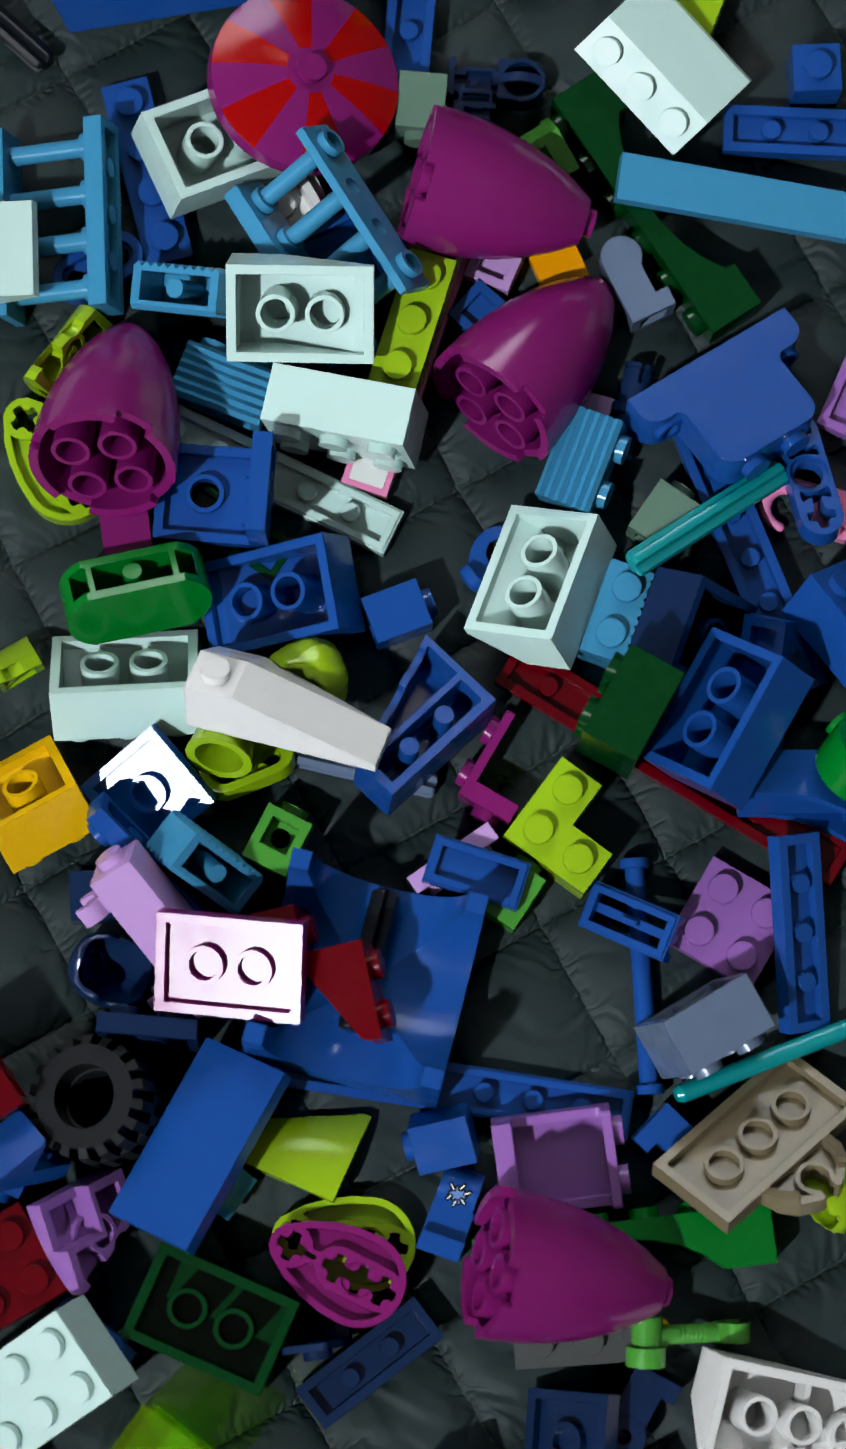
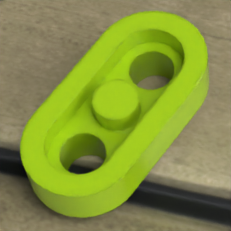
(259, 776)

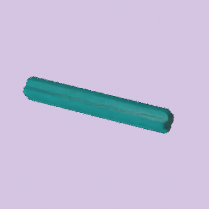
(704, 519)

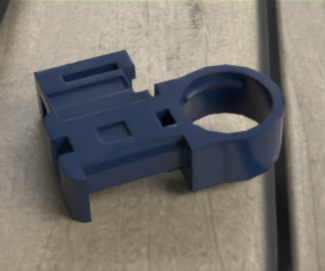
(476, 93)

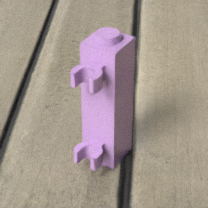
(133, 891)

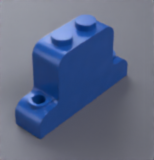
(732, 404)

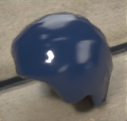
(109, 970)

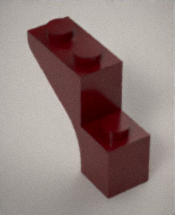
(348, 978)

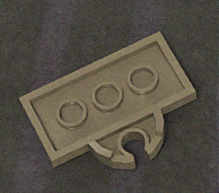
(762, 1148)

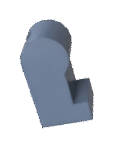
(631, 287)

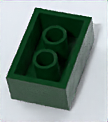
(633, 701)
(211, 1318)

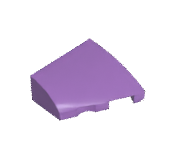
(77, 1226)

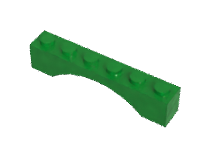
(746, 1245)

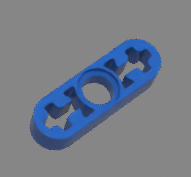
(802, 498)

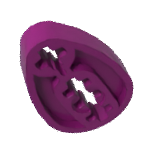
(360, 1248)

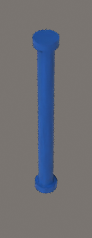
(641, 976)

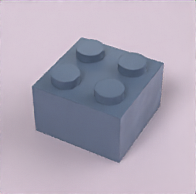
(704, 1027)

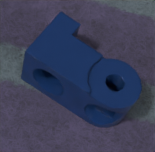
(638, 1402)

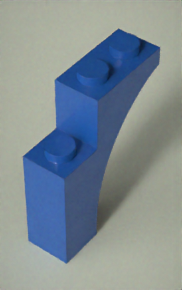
(796, 793)

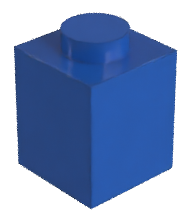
(814, 75)
(399, 613)
(441, 1138)

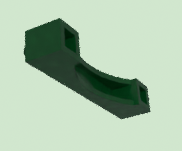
(712, 295)

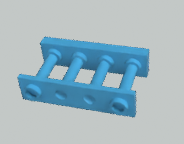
(102, 203)
(271, 234)

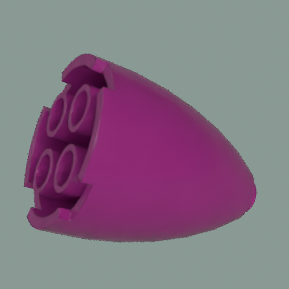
(488, 194)
(529, 365)
(110, 425)
(555, 1273)

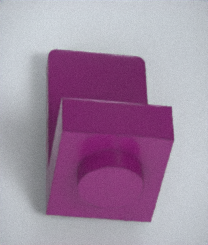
(486, 803)

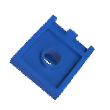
(244, 501)

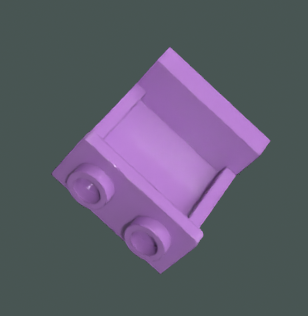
(563, 1154)

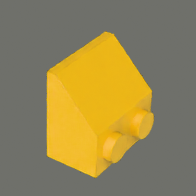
(38, 805)

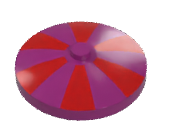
(298, 68)

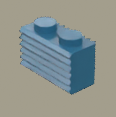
(179, 289)
(220, 387)
(582, 463)
(614, 614)
(204, 862)

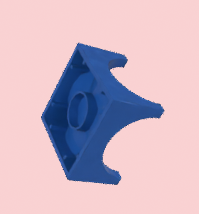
(425, 979)

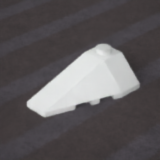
(275, 707)
(765, 1405)

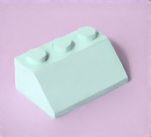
(663, 68)
(542, 585)
(121, 685)

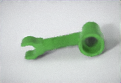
(651, 1339)

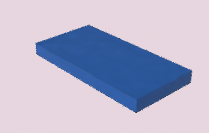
(200, 1145)

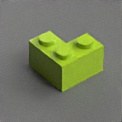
(548, 831)

